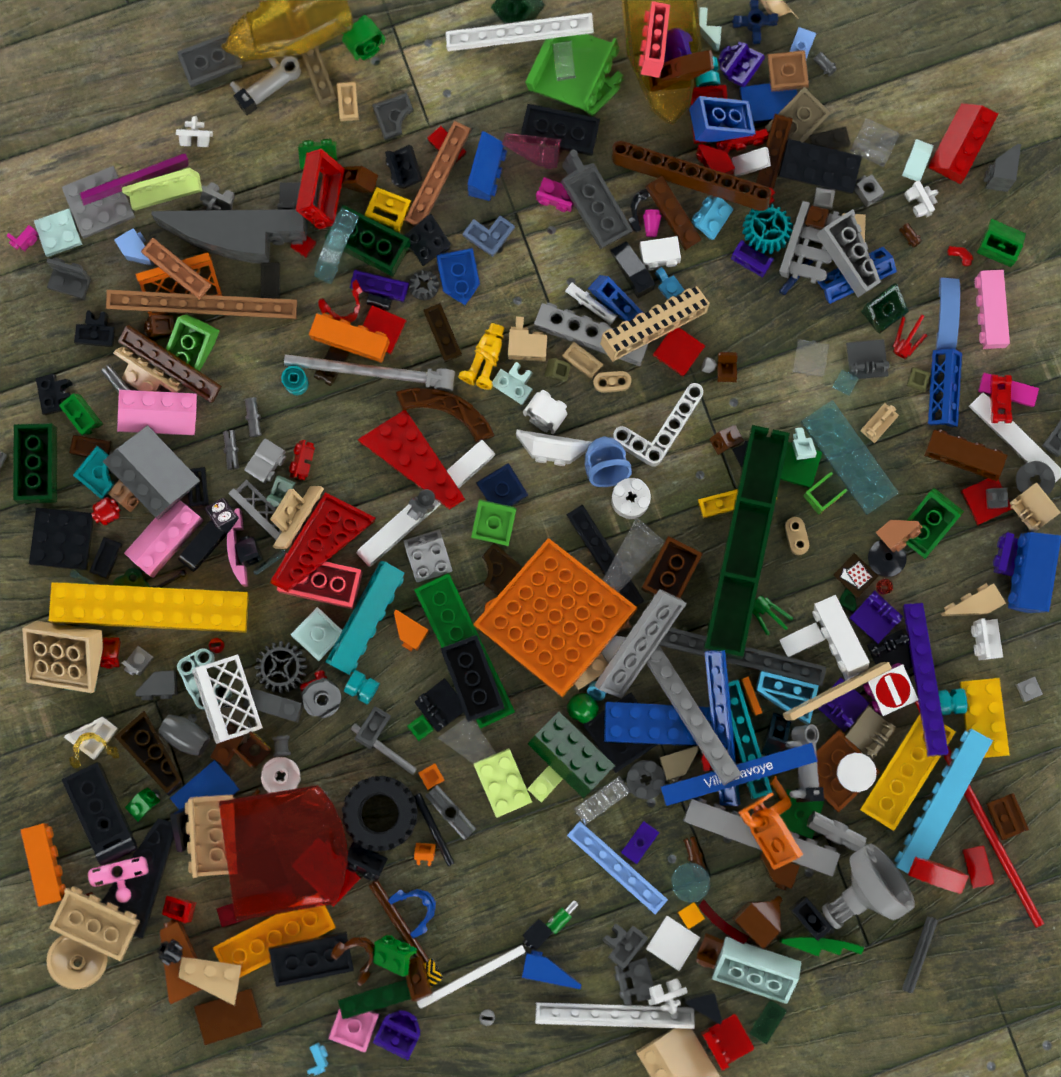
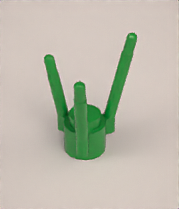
(762, 606)

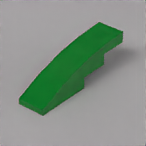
(814, 947)

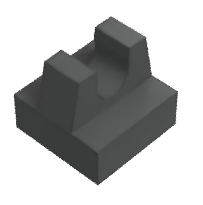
(997, 498)

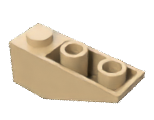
(981, 603)

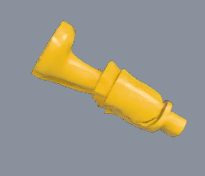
(488, 350)

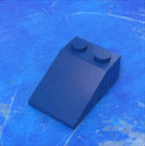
(721, 119)

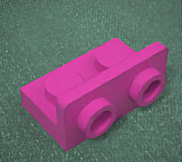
(554, 194)

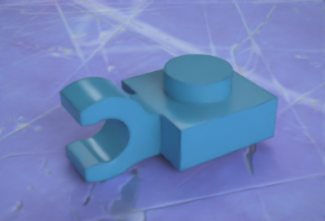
(670, 286)

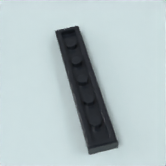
(599, 548)

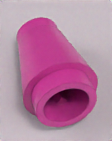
(652, 221)

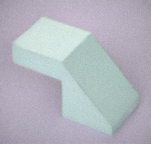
(710, 34)
(917, 160)

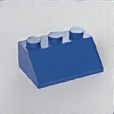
(486, 167)

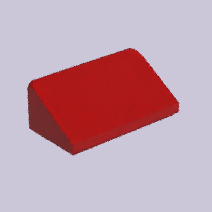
(978, 866)

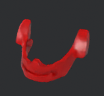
(324, 307)

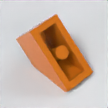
(410, 632)

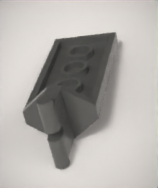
(594, 201)

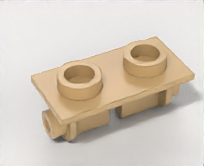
(879, 422)

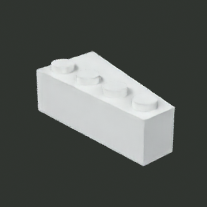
(841, 637)

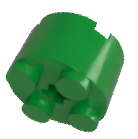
(363, 39)

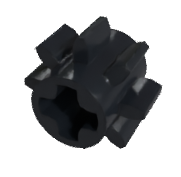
(170, 952)

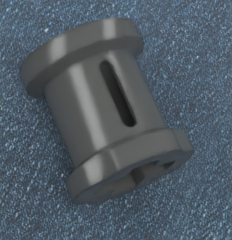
(281, 746)

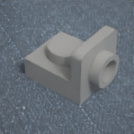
(137, 661)

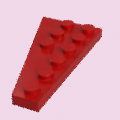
(408, 452)
(324, 534)

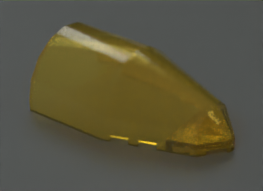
(287, 28)
(676, 99)

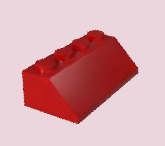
(963, 141)

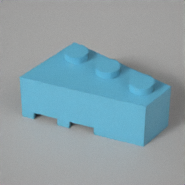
(786, 692)

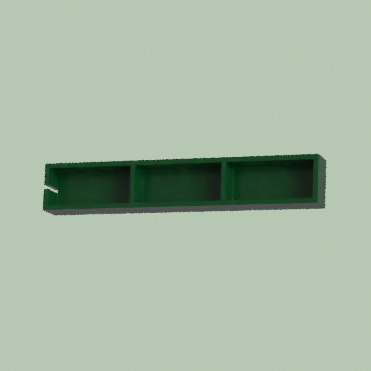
(746, 541)

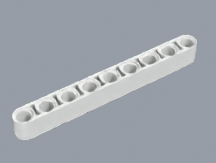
(403, 524)

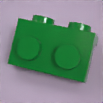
(308, 146)
(393, 955)

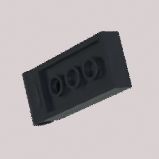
(94, 804)

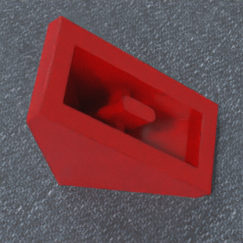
(179, 909)

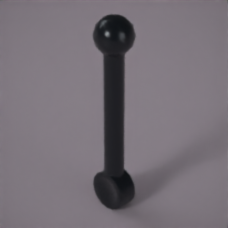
(182, 573)

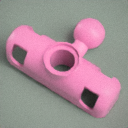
(106, 875)

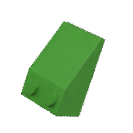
(192, 340)

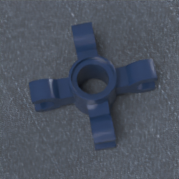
(740, 21)

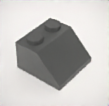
(1003, 171)

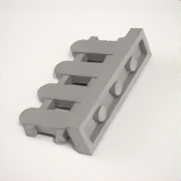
(803, 251)

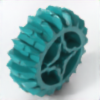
(779, 237)

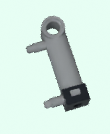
(267, 85)
(808, 775)

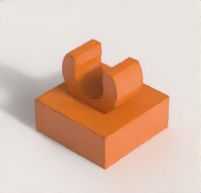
(425, 852)

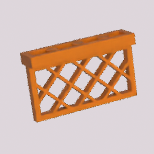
(156, 274)

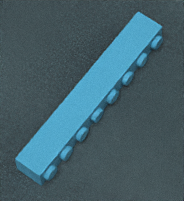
(945, 799)

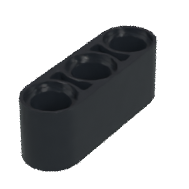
(202, 546)

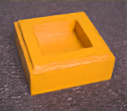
(691, 915)

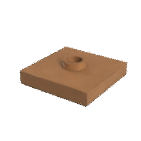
(788, 71)

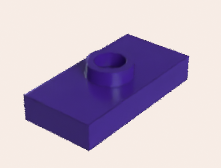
(640, 842)

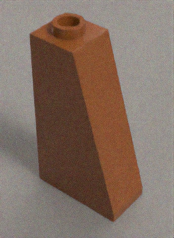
(177, 987)

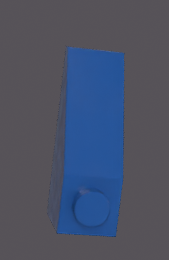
(614, 298)
(544, 970)

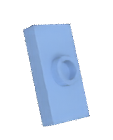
(803, 41)

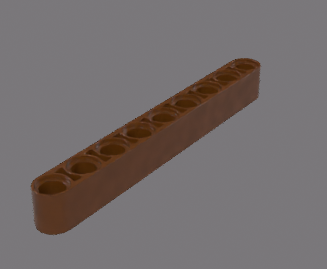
(691, 175)

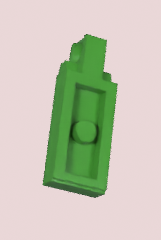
(609, 89)

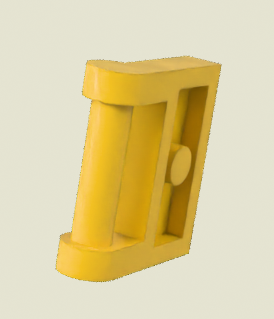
(390, 204)

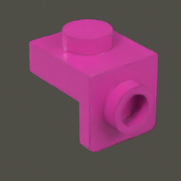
(26, 239)

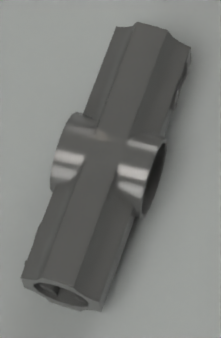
(441, 802)

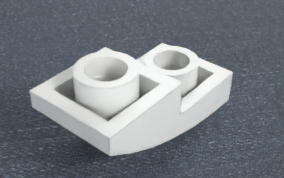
(802, 639)

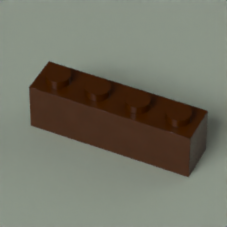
(965, 454)

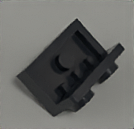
(403, 167)
(365, 862)

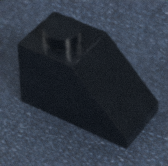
(248, 551)
(776, 735)
(810, 918)

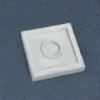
(672, 943)

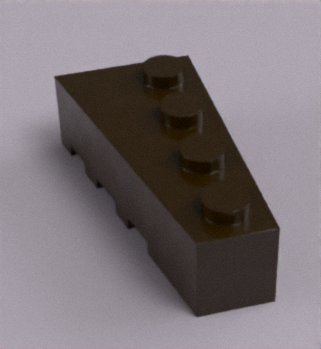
(147, 749)

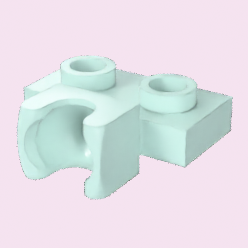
(513, 383)

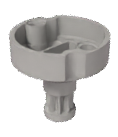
(874, 886)

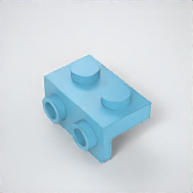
(712, 216)

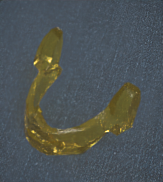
(75, 760)

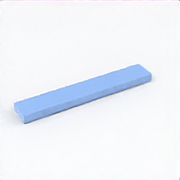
(617, 867)

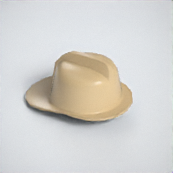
(776, 6)

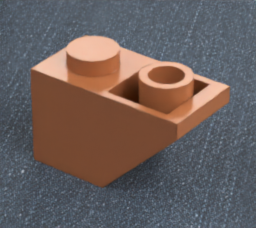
(898, 532)

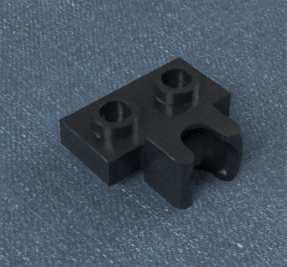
(95, 331)
(52, 393)

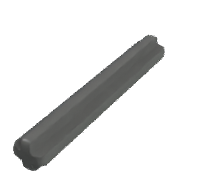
(920, 954)

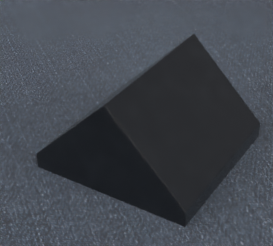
(706, 1004)

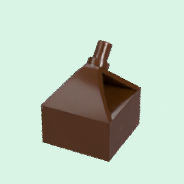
(760, 920)

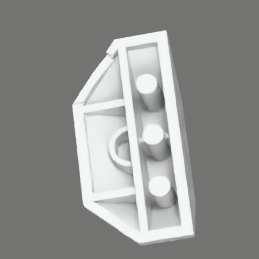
(552, 448)

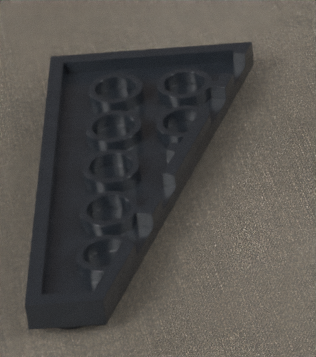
(145, 887)

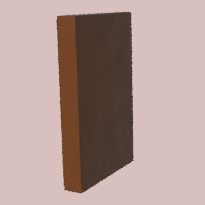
(223, 1020)

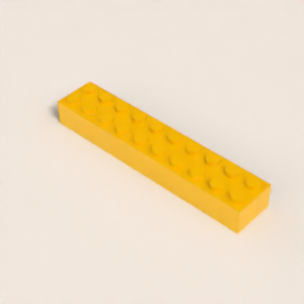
(148, 607)

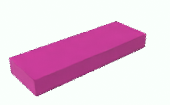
(1020, 392)

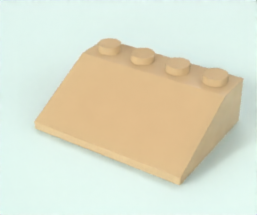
(62, 655)
(676, 1055)

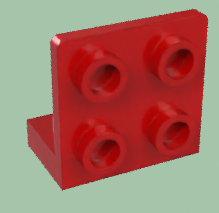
(727, 1041)

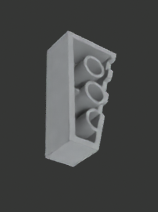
(850, 253)

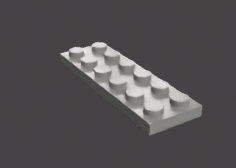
(640, 644)

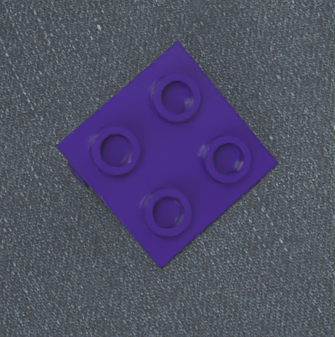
(876, 617)
(845, 708)

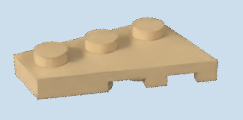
(214, 977)

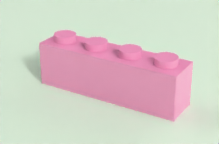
(993, 309)

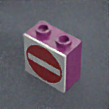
(890, 690)

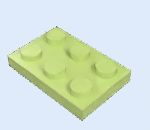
(502, 782)

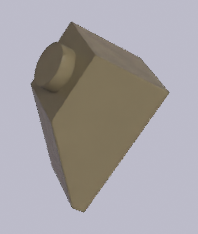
(678, 763)

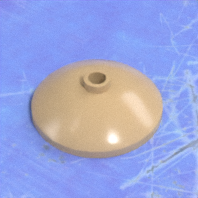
(61, 961)

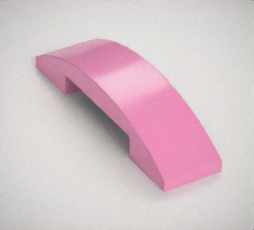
(239, 571)

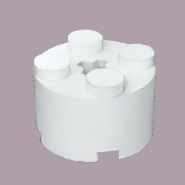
(545, 412)
(636, 489)

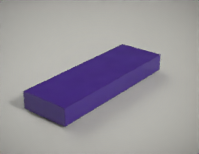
(381, 285)

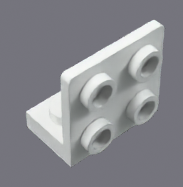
(987, 639)

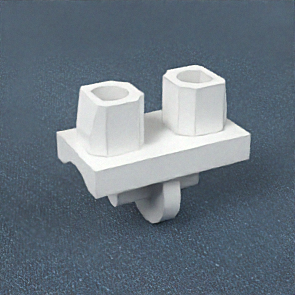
(185, 135)
(925, 198)
(658, 996)

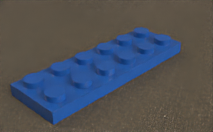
(647, 724)

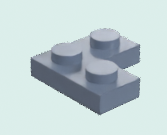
(491, 239)

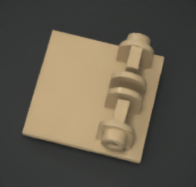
(1034, 507)

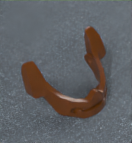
(357, 941)

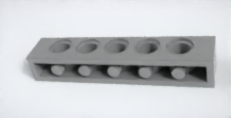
(579, 336)

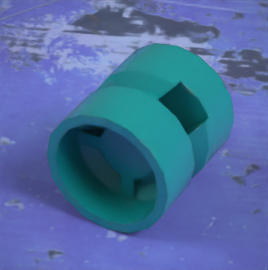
(709, 78)
(295, 380)
(362, 687)
(953, 702)

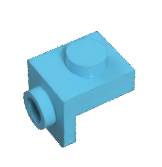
(319, 1053)

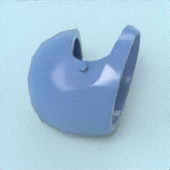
(606, 462)

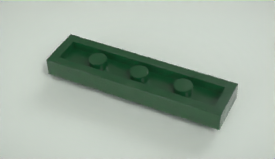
(374, 999)

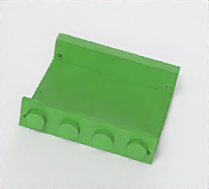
(591, 63)

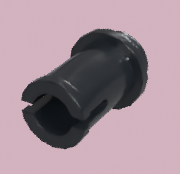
(378, 301)

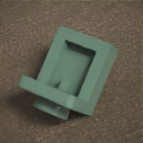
(279, 490)

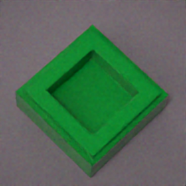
(420, 727)

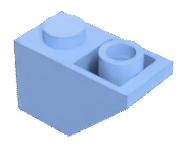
(131, 246)

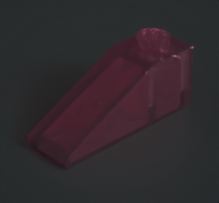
(539, 150)

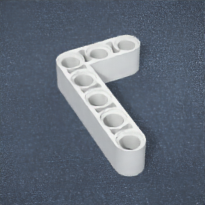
(665, 431)

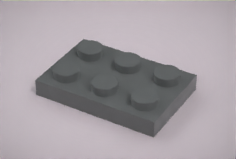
(207, 60)

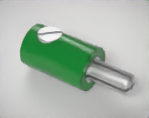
(561, 918)

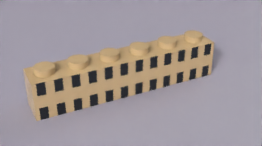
(654, 323)

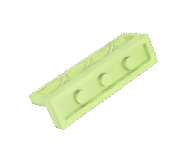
(163, 188)

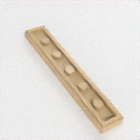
(837, 691)

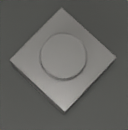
(1029, 689)

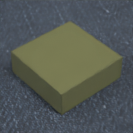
(918, 379)

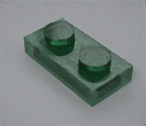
(768, 1021)

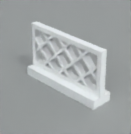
(211, 705)

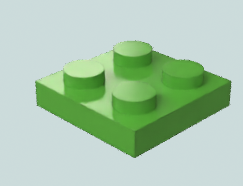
(494, 522)

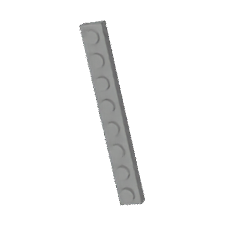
(692, 717)

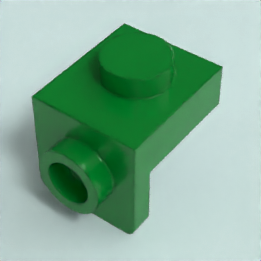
(142, 803)

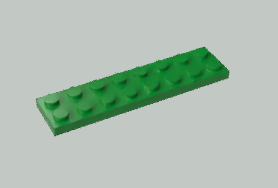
(452, 624)

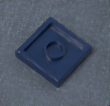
(502, 487)

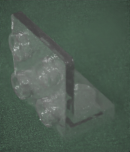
(874, 142)

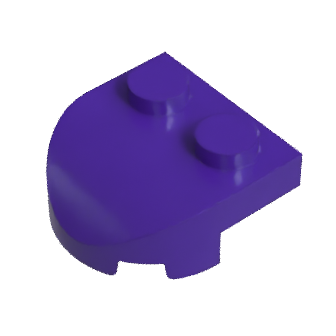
(677, 44)
(740, 63)
(398, 1034)

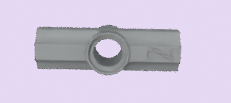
(836, 831)

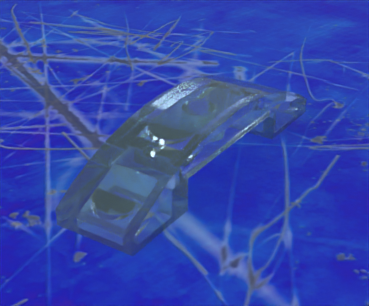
(334, 245)

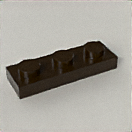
(442, 332)

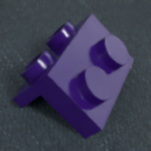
(1006, 555)

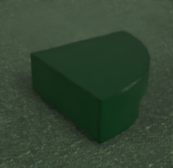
(848, 601)

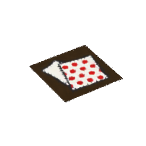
(855, 575)

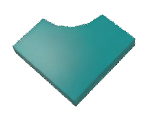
(95, 473)

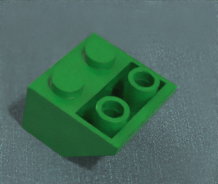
(1001, 243)

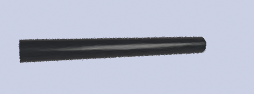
(434, 830)

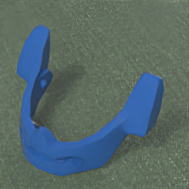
(427, 900)

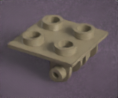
(870, 732)

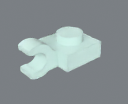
(803, 446)

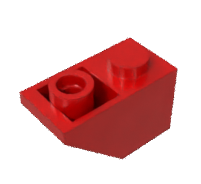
(715, 159)

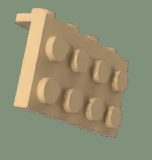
(206, 836)
(94, 923)

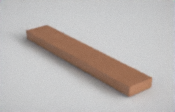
(438, 173)

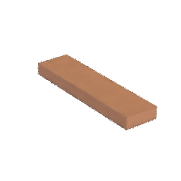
(176, 268)

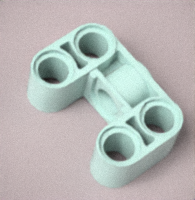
(188, 677)

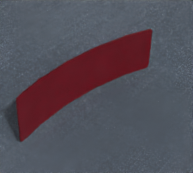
(722, 924)

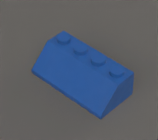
(1034, 572)

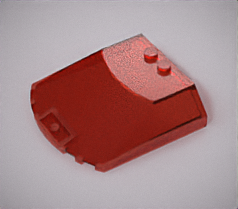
(283, 851)

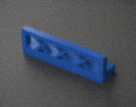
(840, 287)
(951, 392)

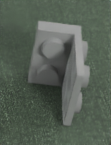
(428, 556)

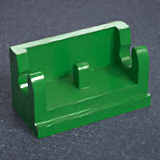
(80, 414)

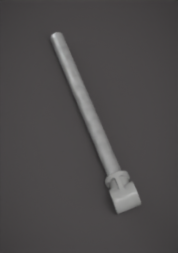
(441, 378)

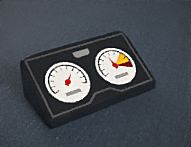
(222, 514)

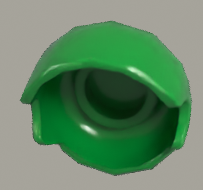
(582, 707)

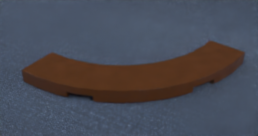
(447, 403)

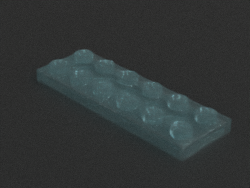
(849, 457)

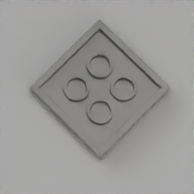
(101, 213)

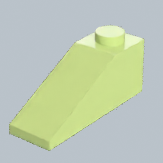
(545, 784)

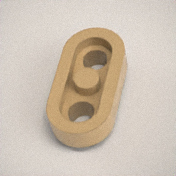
(611, 380)
(797, 535)

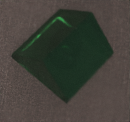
(885, 309)

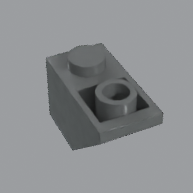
(159, 684)

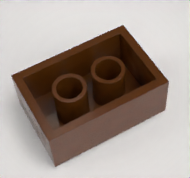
(672, 569)

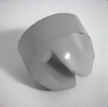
(709, 365)
(488, 1013)

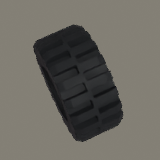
(353, 813)

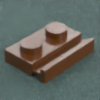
(1007, 816)

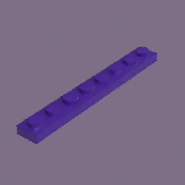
(925, 679)

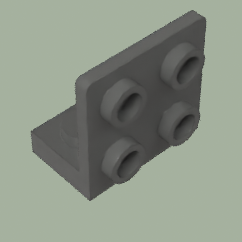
(68, 278)

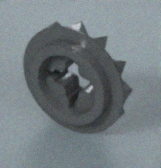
(422, 293)

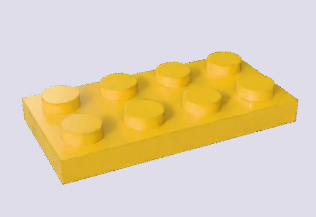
(986, 713)

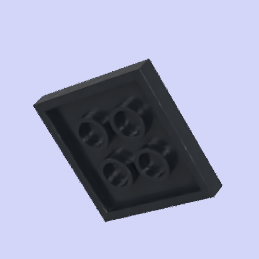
(61, 539)
(617, 752)

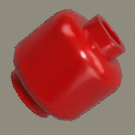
(106, 511)

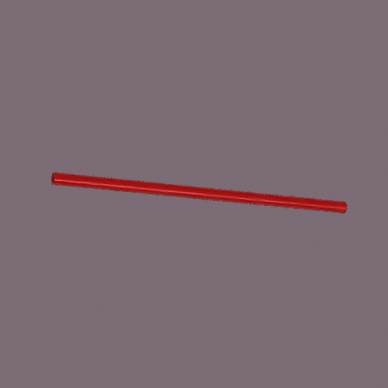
(999, 849)

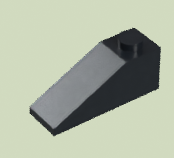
(633, 269)

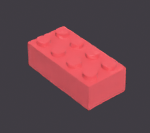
(330, 585)

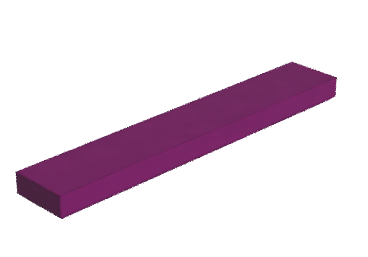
(115, 186)

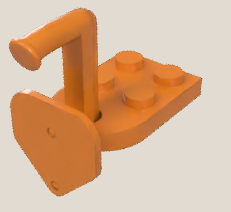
(770, 829)

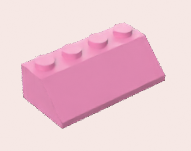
(159, 410)
(163, 538)

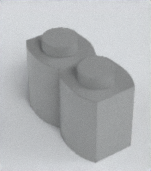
(265, 461)

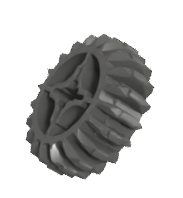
(273, 672)

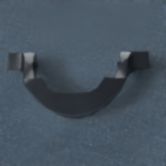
(640, 195)

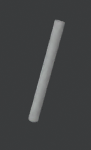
(389, 753)

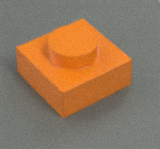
(431, 776)

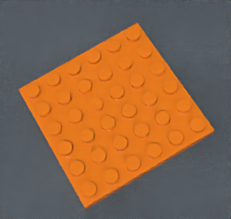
(555, 617)

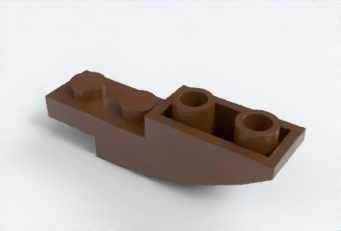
(683, 69)

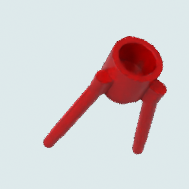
(903, 347)

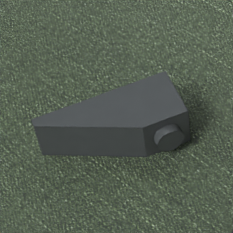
(276, 705)

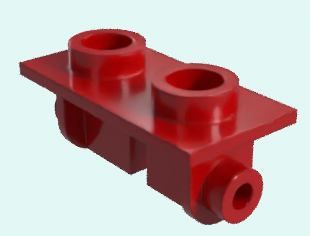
(303, 452)

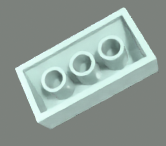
(757, 970)

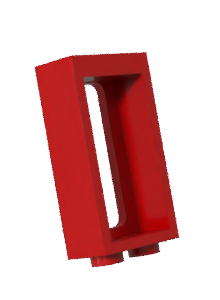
(325, 212)

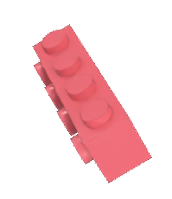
(655, 39)

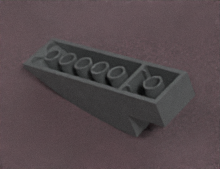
(236, 233)

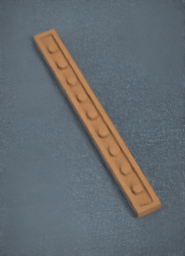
(206, 305)

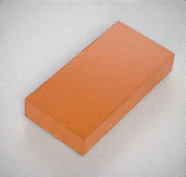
(750, 696)

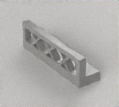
(243, 502)

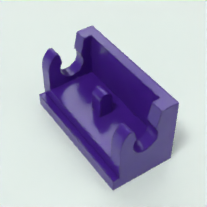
(751, 259)

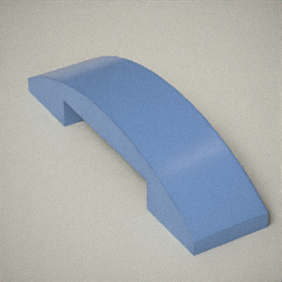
(948, 314)

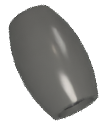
(184, 735)

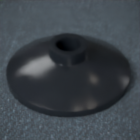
(881, 565)

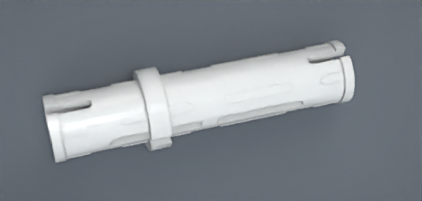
(585, 299)

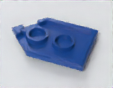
(459, 274)

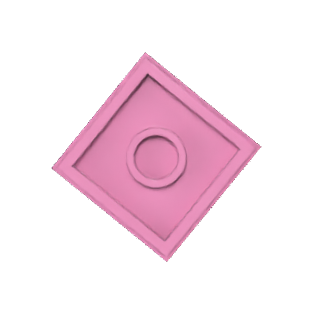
(354, 1031)

